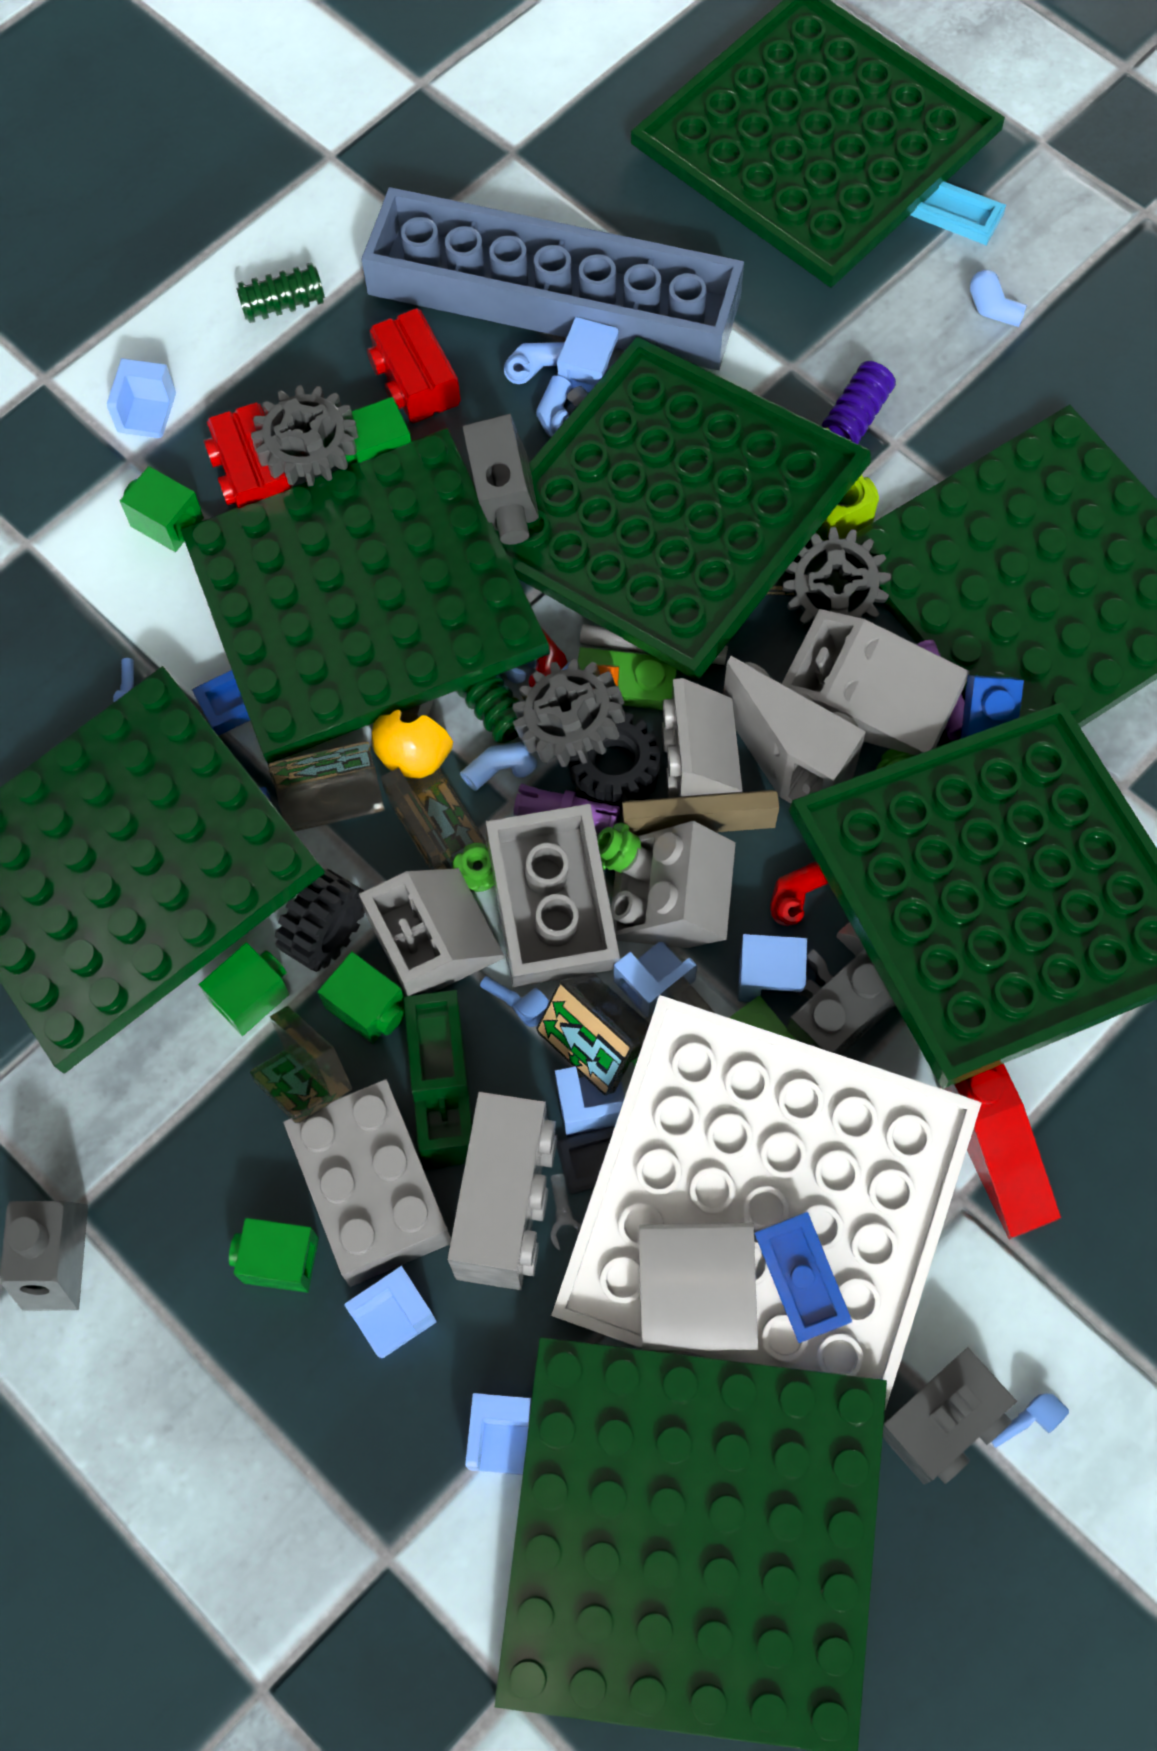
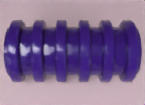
(860, 401)

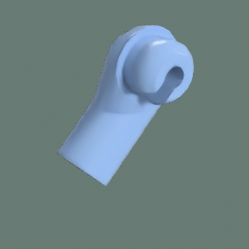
(991, 300)
(530, 359)
(551, 407)
(496, 759)

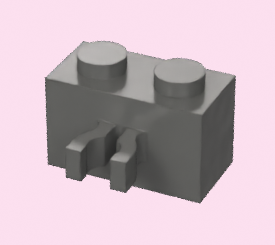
(843, 1006)
(949, 1417)

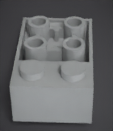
(878, 680)
(789, 734)

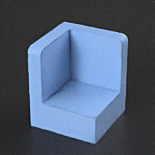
(586, 353)
(141, 398)
(771, 965)
(651, 975)
(583, 1105)
(390, 1312)
(498, 1433)

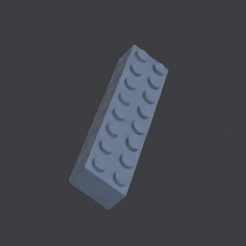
(549, 273)

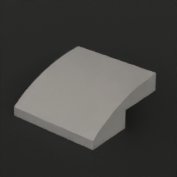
(698, 1287)

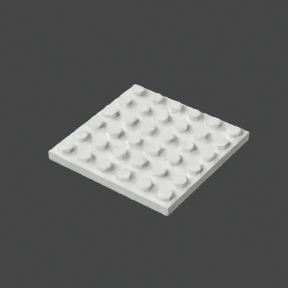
(756, 1133)

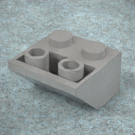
(700, 742)
(675, 888)
(430, 929)

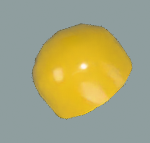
(413, 747)

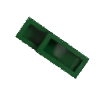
(439, 1078)

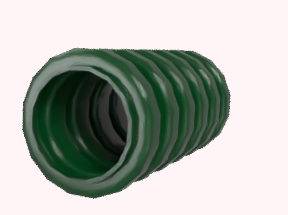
(280, 292)
(493, 706)

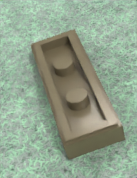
(714, 811)

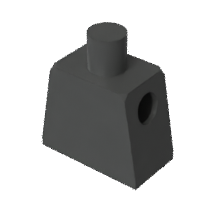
(502, 477)
(46, 1250)

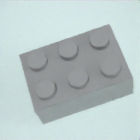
(551, 895)
(368, 1184)
(502, 1192)

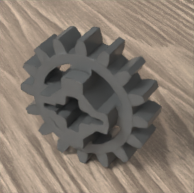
(304, 435)
(861, 579)
(569, 712)

